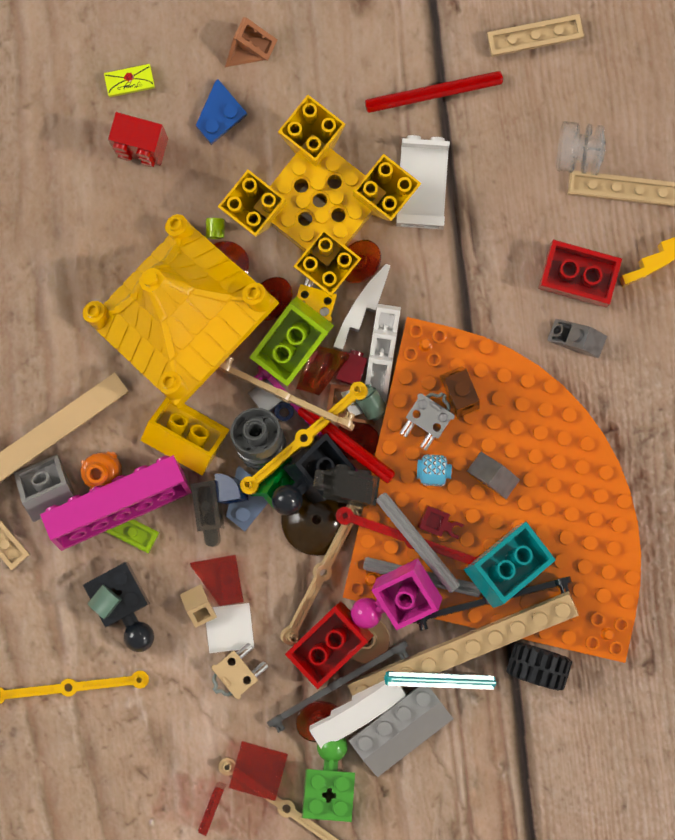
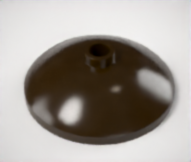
(311, 537)

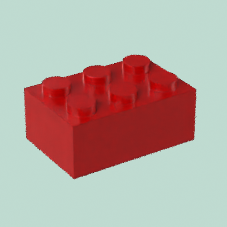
(138, 139)
(580, 273)
(328, 645)

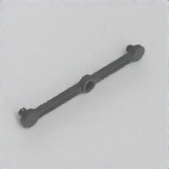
(398, 649)

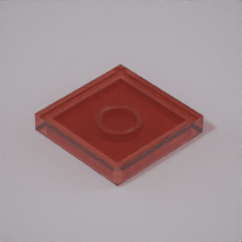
(258, 771)
(211, 808)

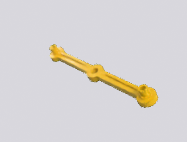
(250, 485)
(138, 679)

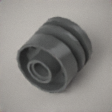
(257, 437)

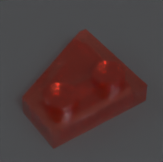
(321, 369)
(221, 578)

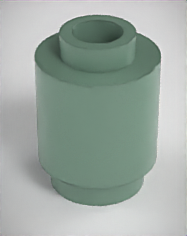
(373, 405)

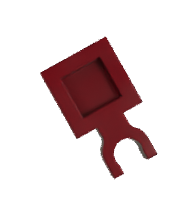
(437, 521)

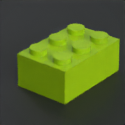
(291, 341)

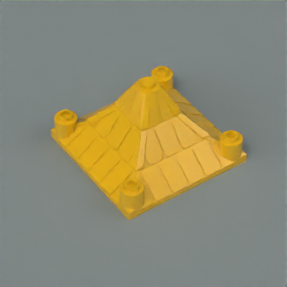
(181, 312)

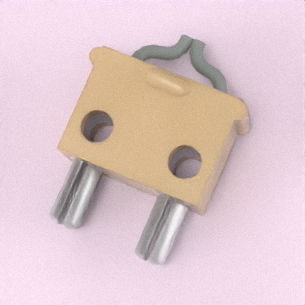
(233, 675)

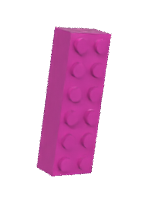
(115, 502)

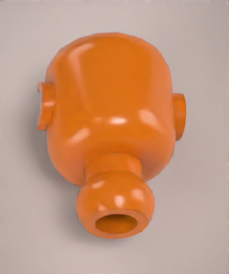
(100, 469)

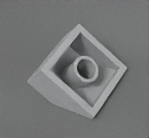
(43, 486)

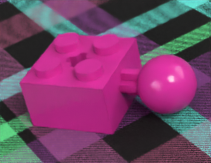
(402, 594)

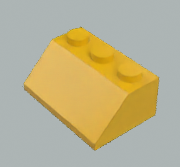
(185, 434)

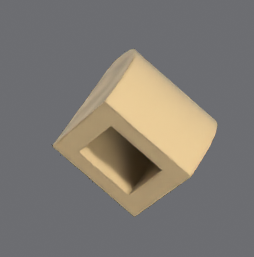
(198, 605)

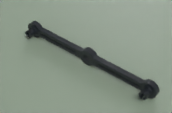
(561, 583)

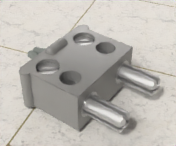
(430, 414)

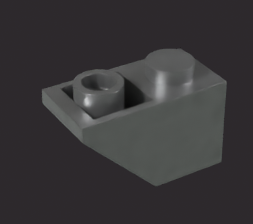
(577, 338)

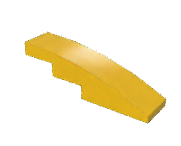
(652, 263)

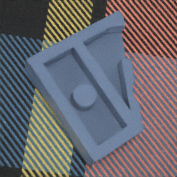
(247, 511)

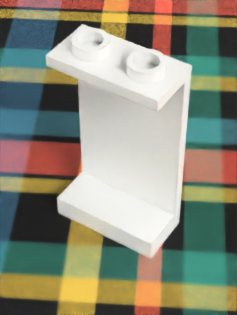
(428, 164)

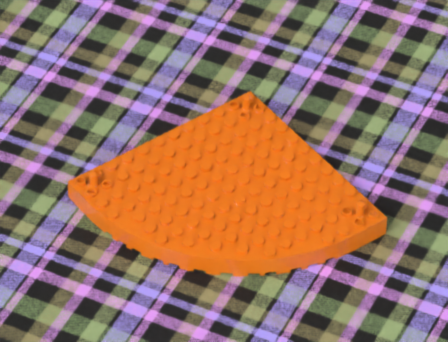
(566, 489)

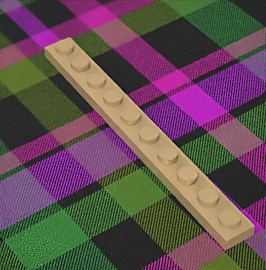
(477, 641)

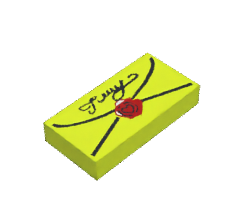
(129, 80)

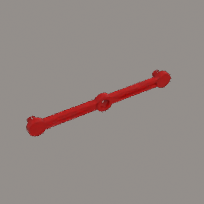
(345, 516)

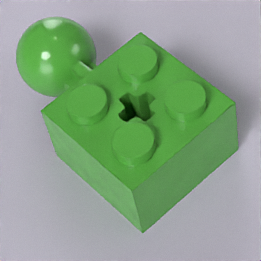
(340, 783)

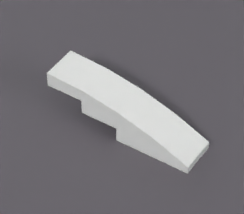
(366, 300)
(382, 348)
(356, 713)

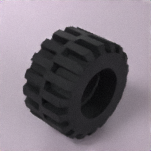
(539, 666)

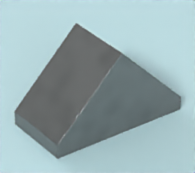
(493, 475)

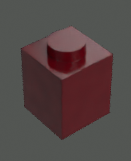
(353, 368)

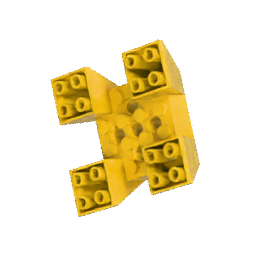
(312, 137)

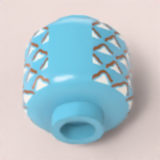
(433, 470)

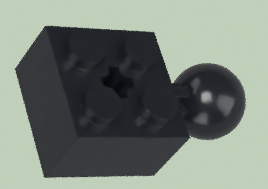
(321, 455)
(138, 634)

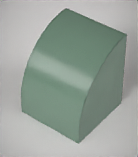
(104, 601)

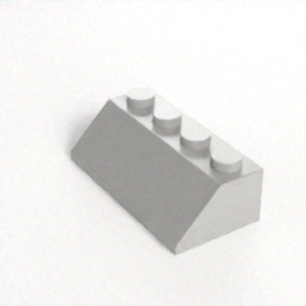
(400, 729)

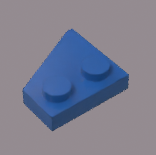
(219, 113)

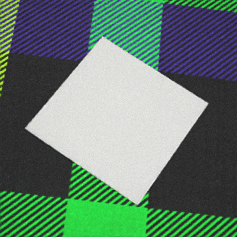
(230, 629)

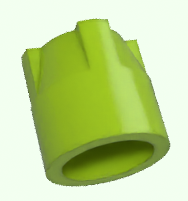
(215, 228)

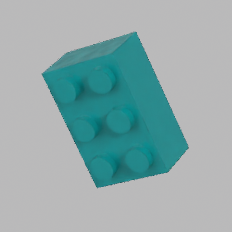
(509, 565)

